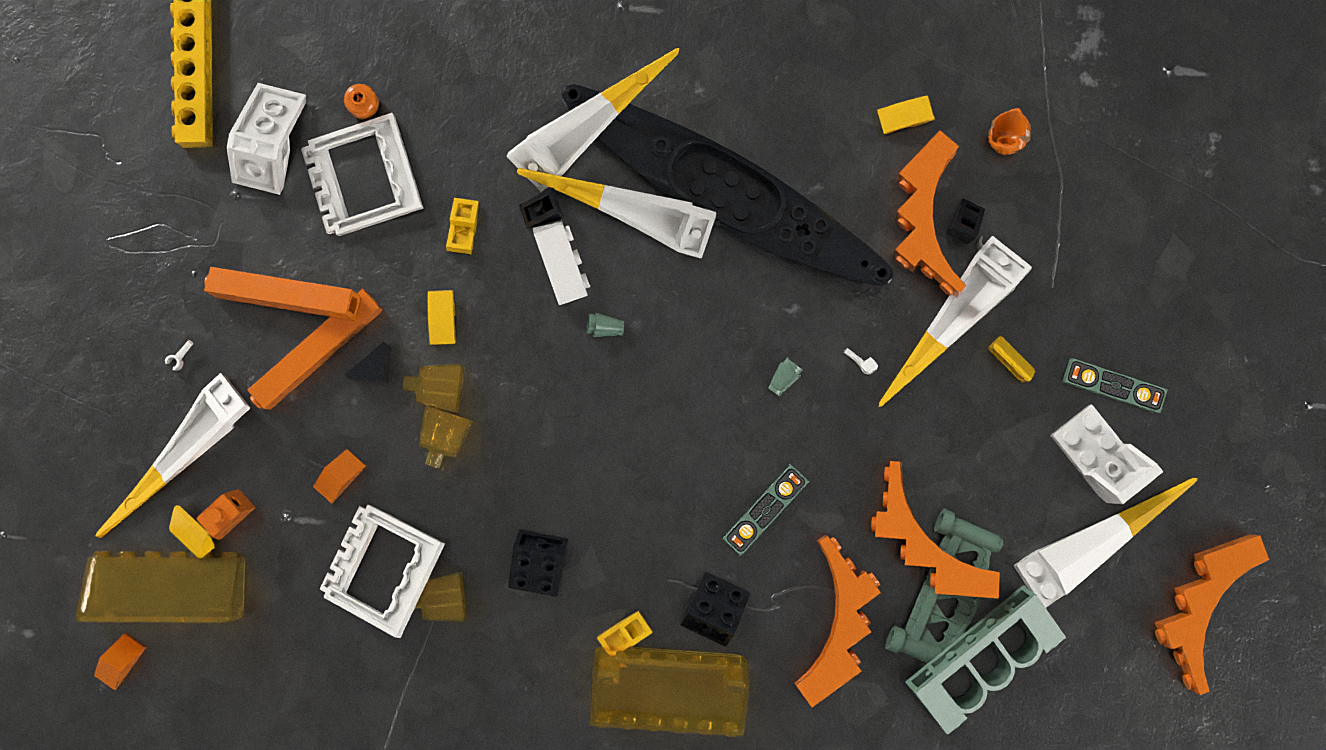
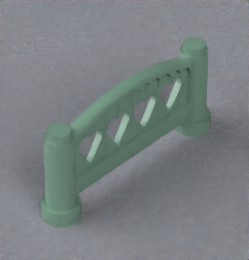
(916, 638)

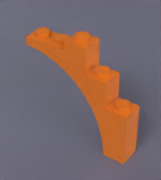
(916, 214)
(898, 522)
(1197, 600)
(835, 663)

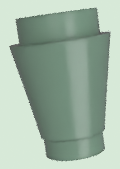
(602, 325)
(785, 376)

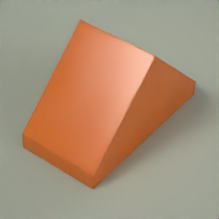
(338, 475)
(118, 660)

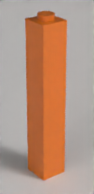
(282, 293)
(311, 354)

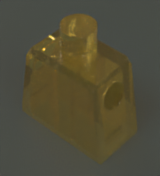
(437, 386)
(442, 434)
(444, 599)

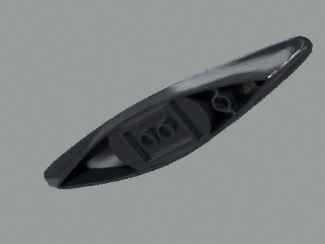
(739, 191)

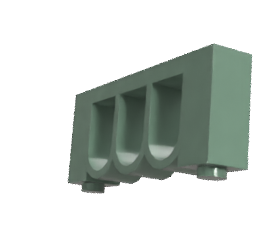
(1041, 635)

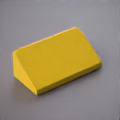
(1011, 360)
(190, 532)

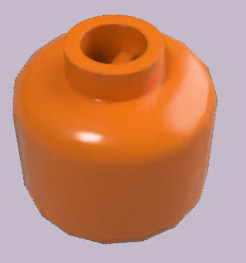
(361, 101)

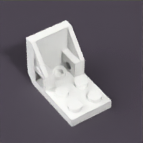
(260, 138)
(1108, 465)

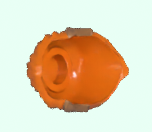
(1009, 132)

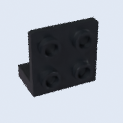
(537, 563)
(716, 609)

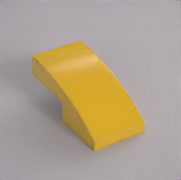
(906, 114)
(462, 226)
(441, 317)
(626, 632)

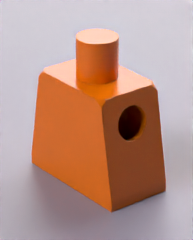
(224, 514)

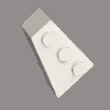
(561, 261)

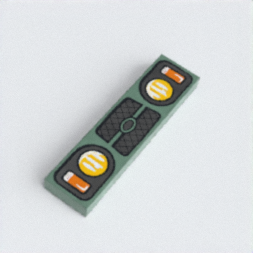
(1114, 385)
(765, 510)

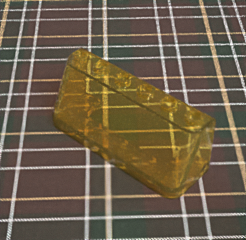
(162, 588)
(669, 690)

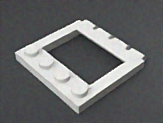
(395, 163)
(415, 574)

